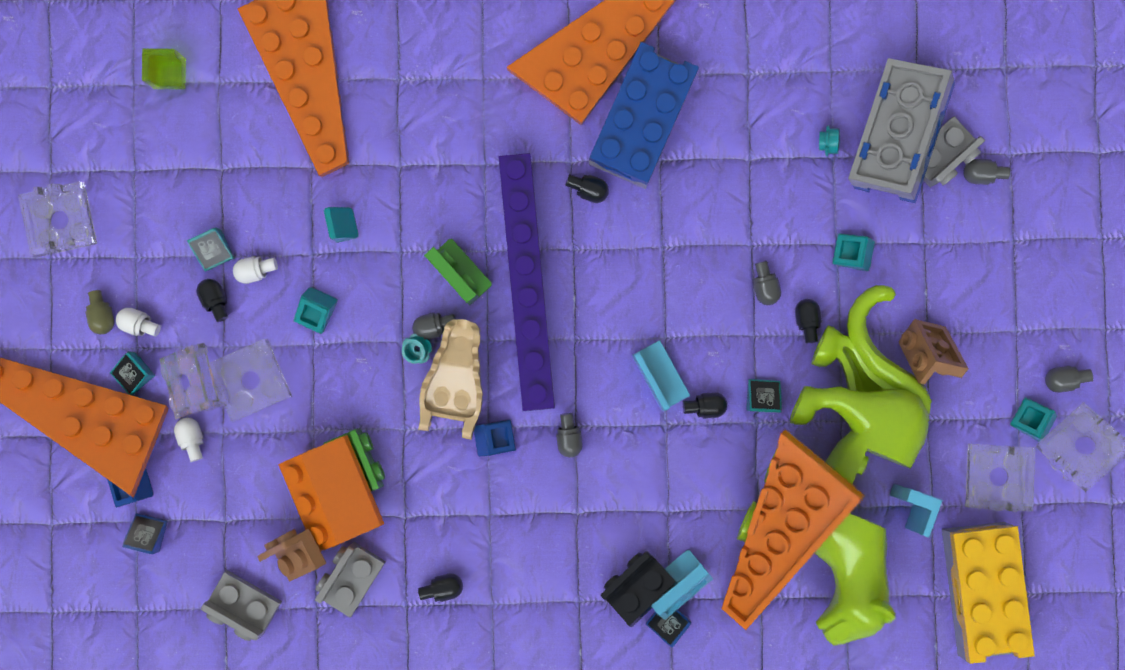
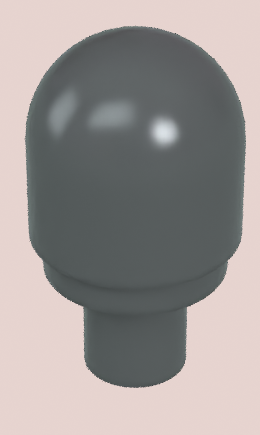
(984, 172)
(766, 285)
(431, 325)
(1067, 378)
(568, 436)

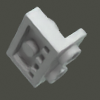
(951, 148)
(350, 579)
(241, 606)

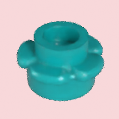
(829, 140)
(411, 354)

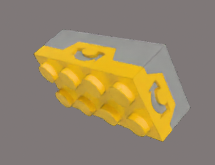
(987, 591)

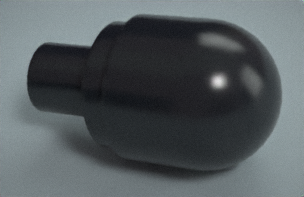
(589, 187)
(212, 298)
(808, 319)
(706, 405)
(442, 588)

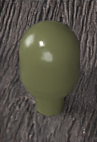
(99, 314)

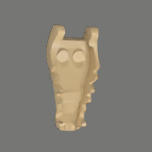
(454, 381)

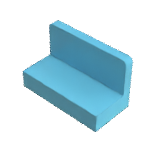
(660, 375)
(923, 509)
(690, 580)

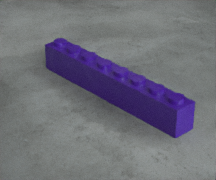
(526, 282)

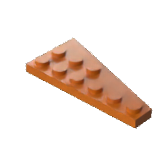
(589, 54)
(301, 61)
(92, 422)
(791, 520)

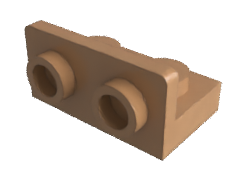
(931, 350)
(295, 553)

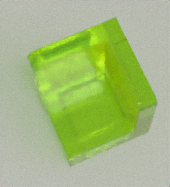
(163, 68)

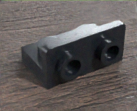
(637, 587)

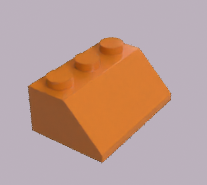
(331, 493)

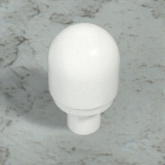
(253, 269)
(136, 322)
(189, 437)

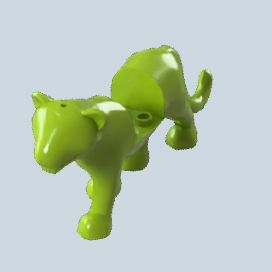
(887, 419)

